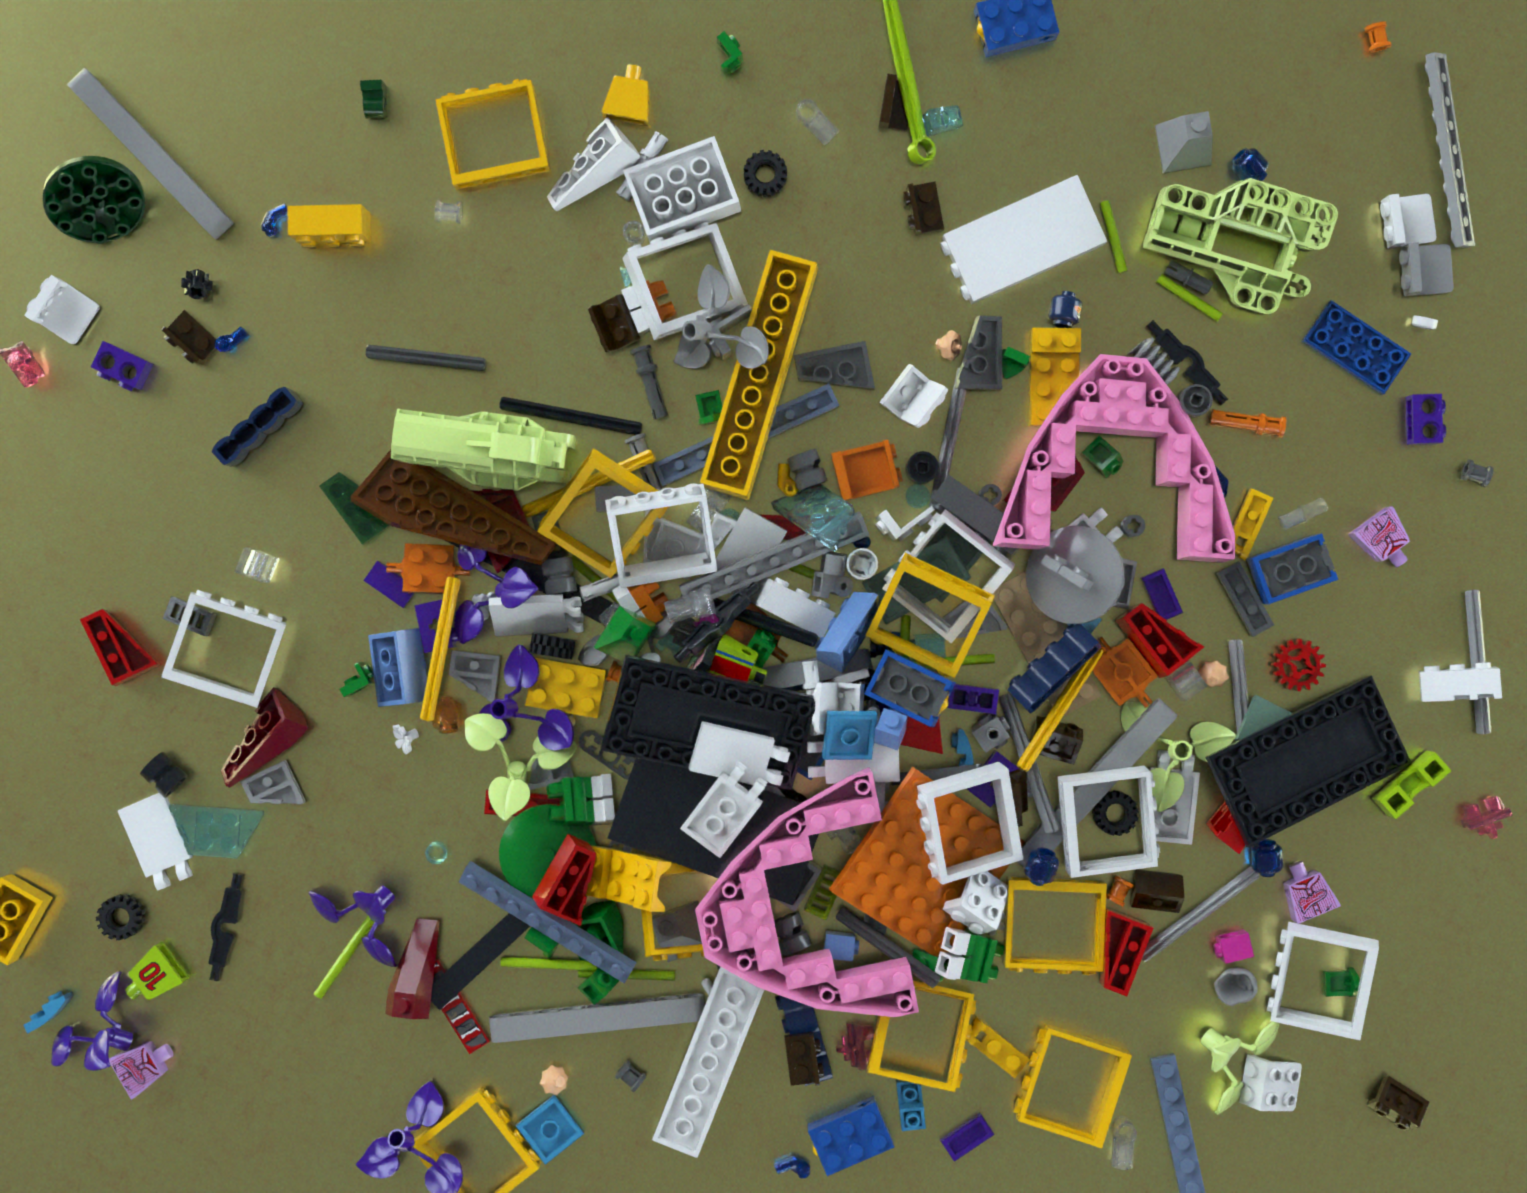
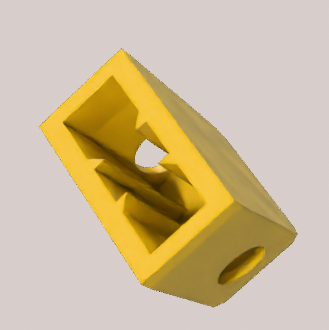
(628, 98)

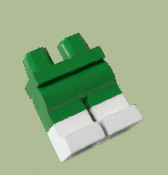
(582, 801)
(969, 956)

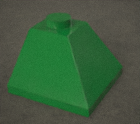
(625, 634)
(604, 923)

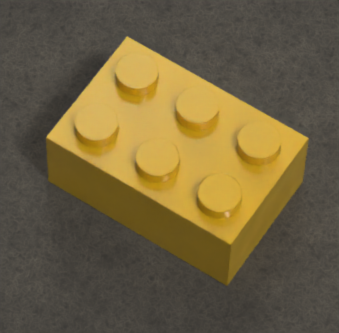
(329, 224)
(568, 687)
(19, 915)

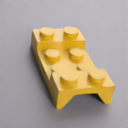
(1052, 368)
(627, 878)

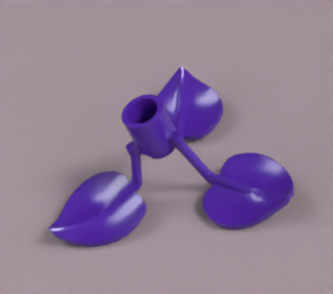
(513, 590)
(523, 671)
(374, 906)
(97, 1053)
(381, 1156)

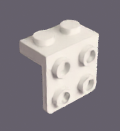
(1408, 220)
(62, 309)
(913, 397)
(888, 526)
(835, 697)
(980, 903)
(1270, 1084)

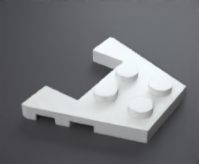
(675, 540)

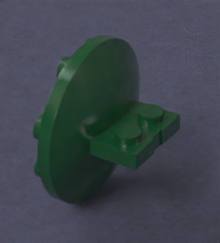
(93, 199)

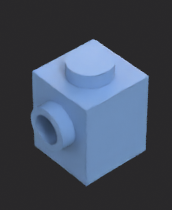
(890, 728)
(841, 945)

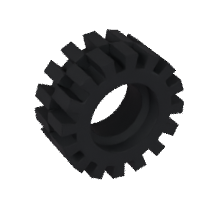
(775, 162)
(552, 646)
(1128, 820)
(106, 921)

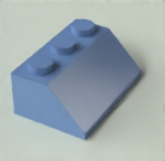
(847, 630)
(398, 667)

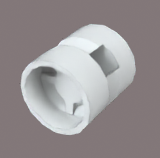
(861, 564)

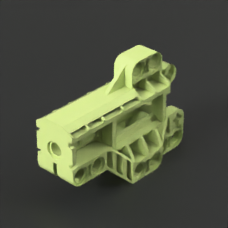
(1291, 230)
(483, 447)

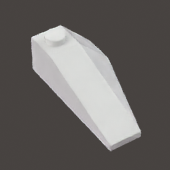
(600, 163)

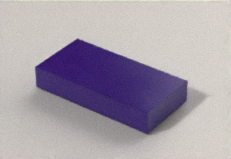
(388, 584)
(1161, 594)
(967, 1137)

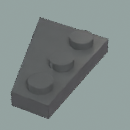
(983, 356)
(837, 365)

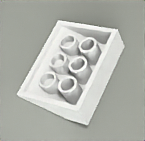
(682, 189)

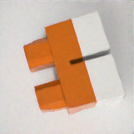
(656, 289)
(639, 601)

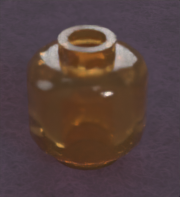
(448, 715)

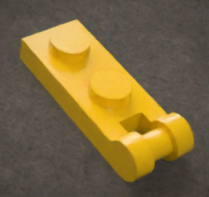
(1250, 520)
(997, 1048)

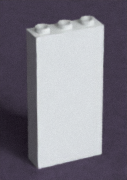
(1023, 240)

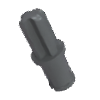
(1189, 277)

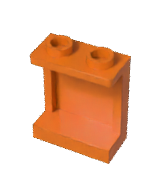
(866, 470)

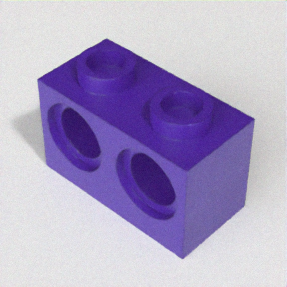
(122, 364)
(1417, 419)

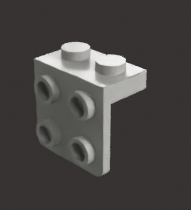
(1426, 269)
(719, 346)

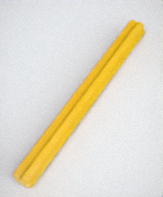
(594, 480)
(440, 649)
(1057, 712)

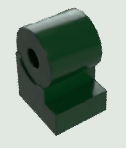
(374, 98)

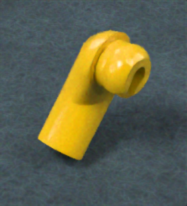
(784, 481)

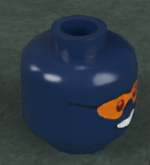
(1065, 310)

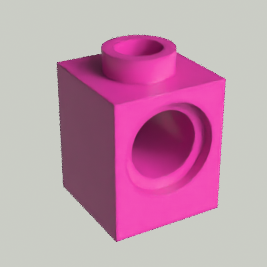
(1233, 946)

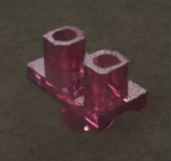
(23, 363)
(1476, 819)
(853, 1045)

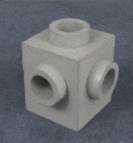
(991, 739)

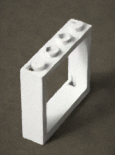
(680, 237)
(666, 568)
(946, 630)
(220, 689)
(1006, 813)
(1069, 830)
(1317, 1022)

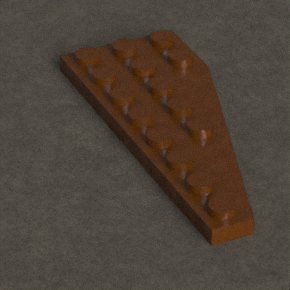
(437, 506)

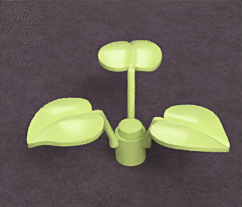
(1206, 739)
(510, 793)
(1223, 1049)

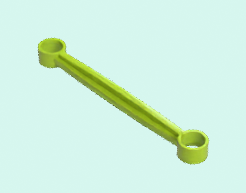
(907, 84)

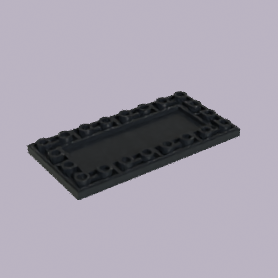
(663, 705)
(1308, 761)
(662, 799)

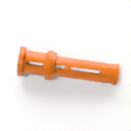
(1259, 424)

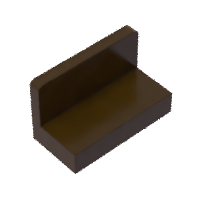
(893, 111)
(1019, 790)
(1158, 891)

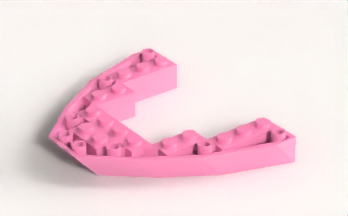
(1132, 400)
(740, 925)

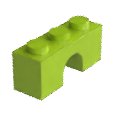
(1422, 773)

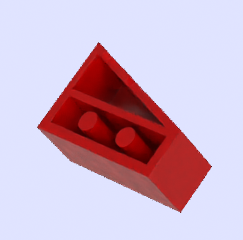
(923, 736)

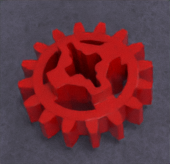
(1303, 656)

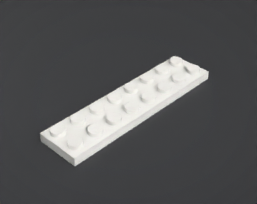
(708, 1063)

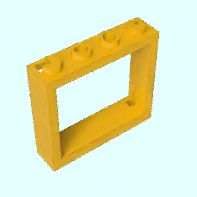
(498, 173)
(623, 477)
(947, 583)
(661, 954)
(1063, 966)
(958, 1055)
(1109, 1098)
(500, 1119)

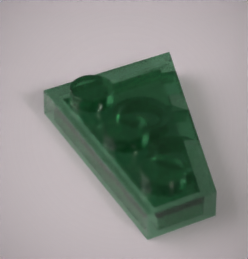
(362, 523)

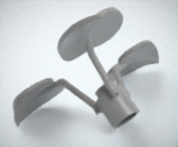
(693, 349)
(591, 657)

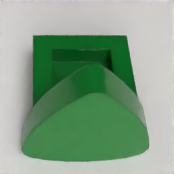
(1013, 362)
(709, 407)
(541, 941)
(1341, 982)

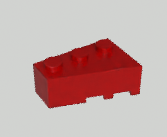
(1157, 640)
(116, 648)
(1225, 828)
(567, 880)
(1123, 950)

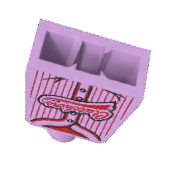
(1382, 537)
(1308, 894)
(140, 1066)

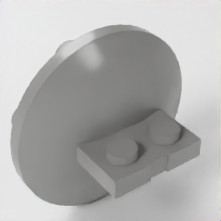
(1075, 575)

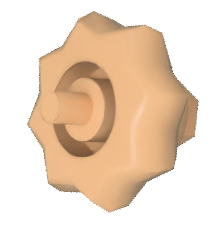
(950, 345)
(1214, 674)
(554, 1080)

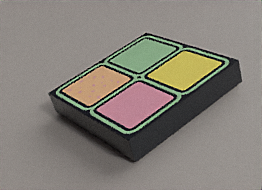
(704, 658)

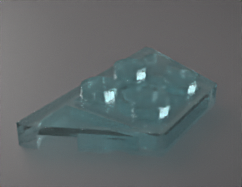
(817, 513)
(215, 829)

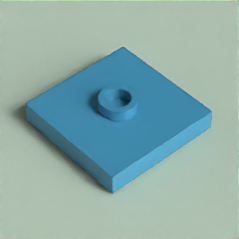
(849, 735)
(549, 1129)

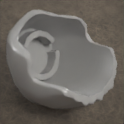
(1236, 986)

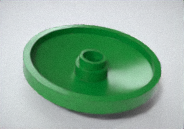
(532, 844)

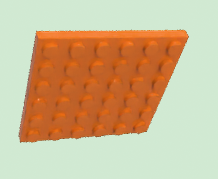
(890, 866)

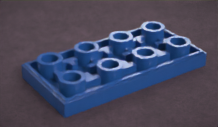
(1356, 347)

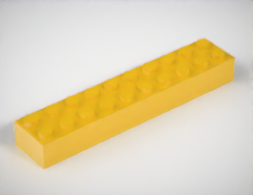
(756, 391)

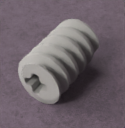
(1144, 350)

